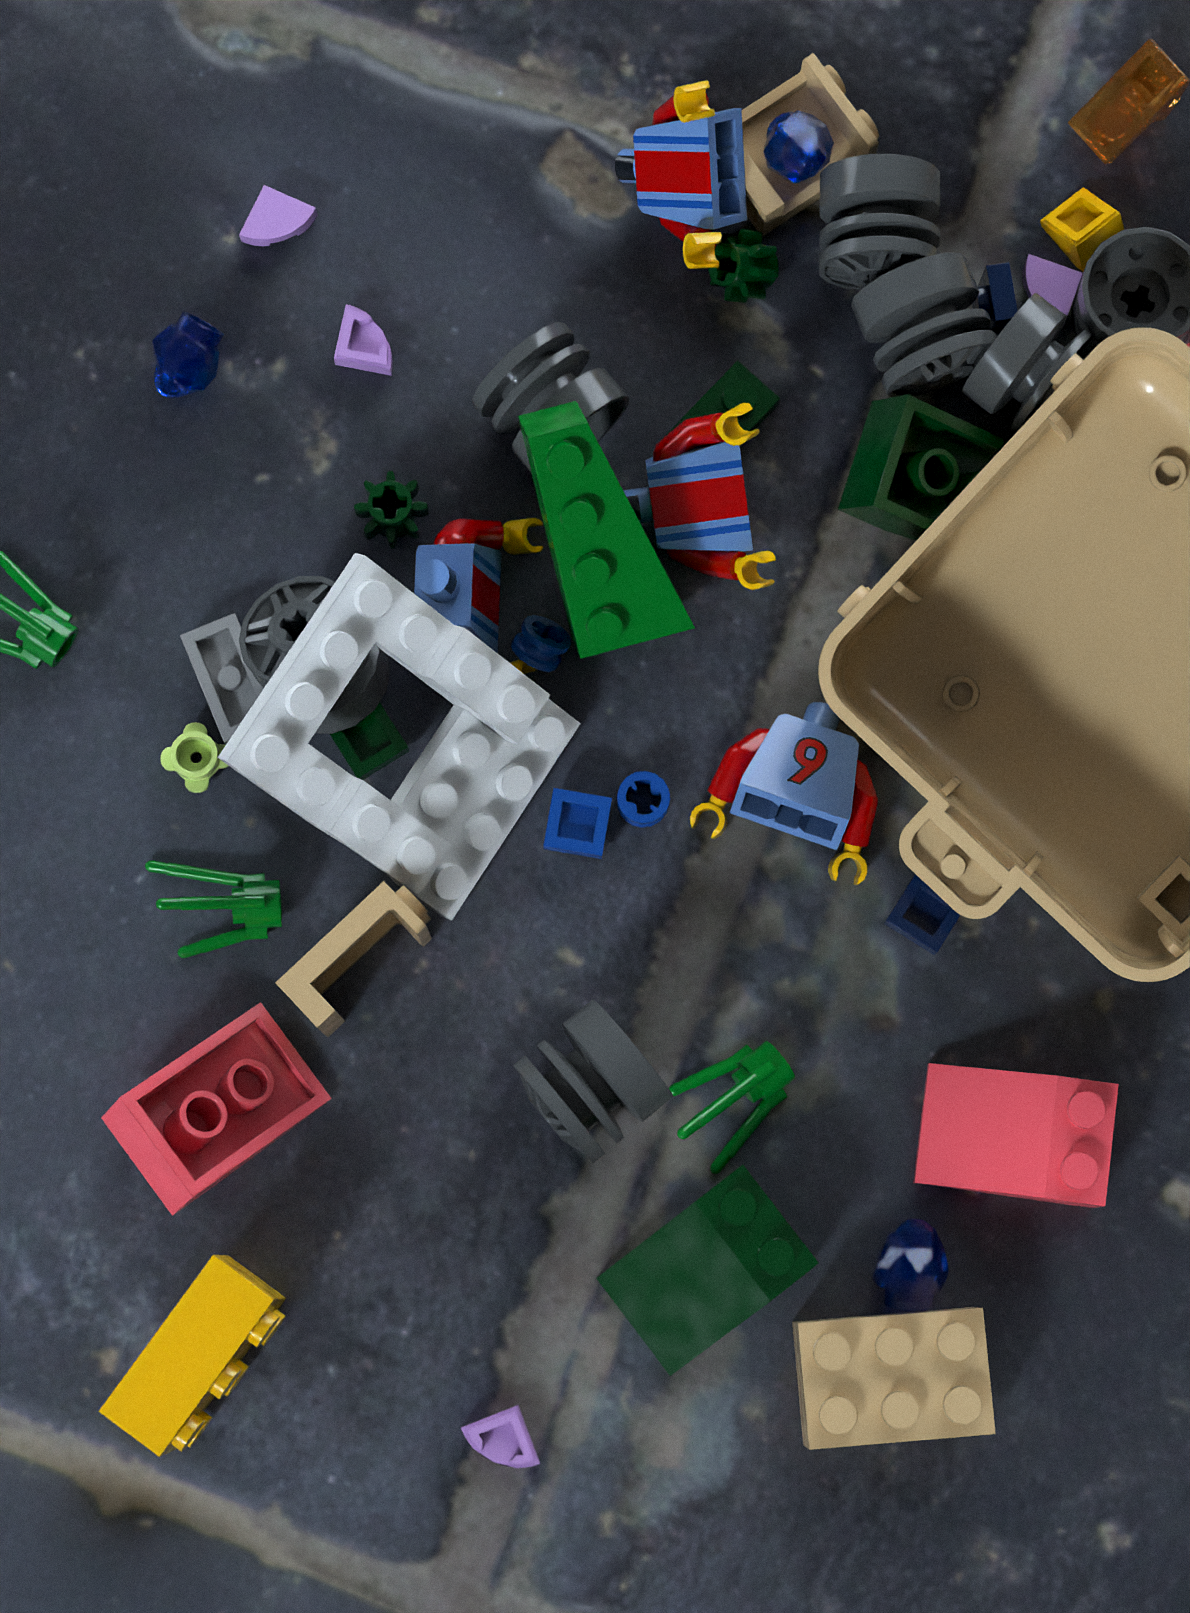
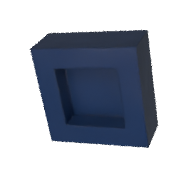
(997, 296)
(922, 916)

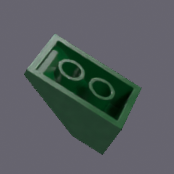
(913, 464)
(707, 1270)

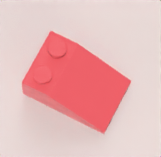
(215, 1108)
(1016, 1134)

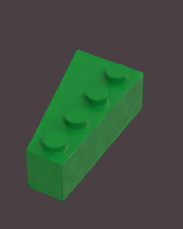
(600, 553)

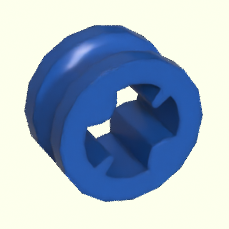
(541, 643)
(657, 789)

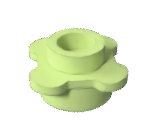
(178, 757)

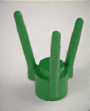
(44, 634)
(254, 904)
(759, 1075)

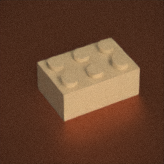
(893, 1378)

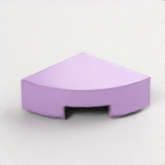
(276, 218)
(1051, 281)
(362, 343)
(503, 1439)

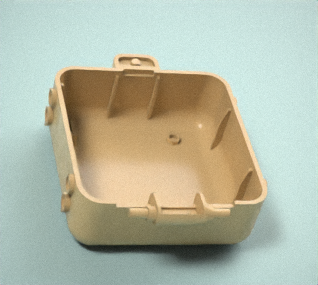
(1042, 666)

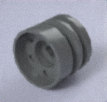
(876, 216)
(1140, 268)
(924, 324)
(1023, 361)
(545, 374)
(274, 627)
(592, 1081)

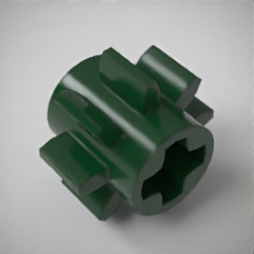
(744, 266)
(405, 515)

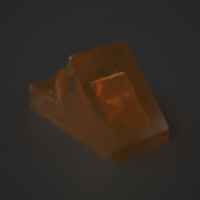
(1130, 101)

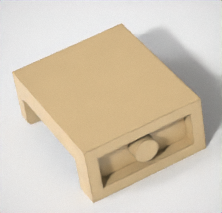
(817, 92)
(346, 945)

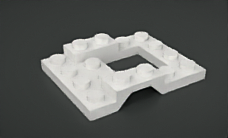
(466, 781)

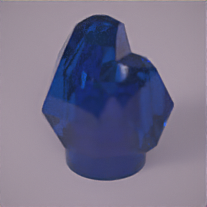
(797, 146)
(186, 356)
(911, 1266)

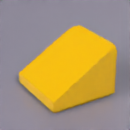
(1082, 225)

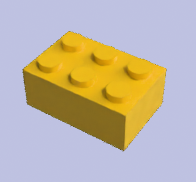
(195, 1356)

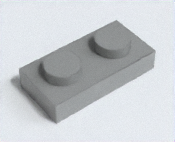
(222, 672)

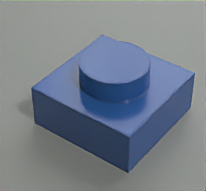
(577, 823)

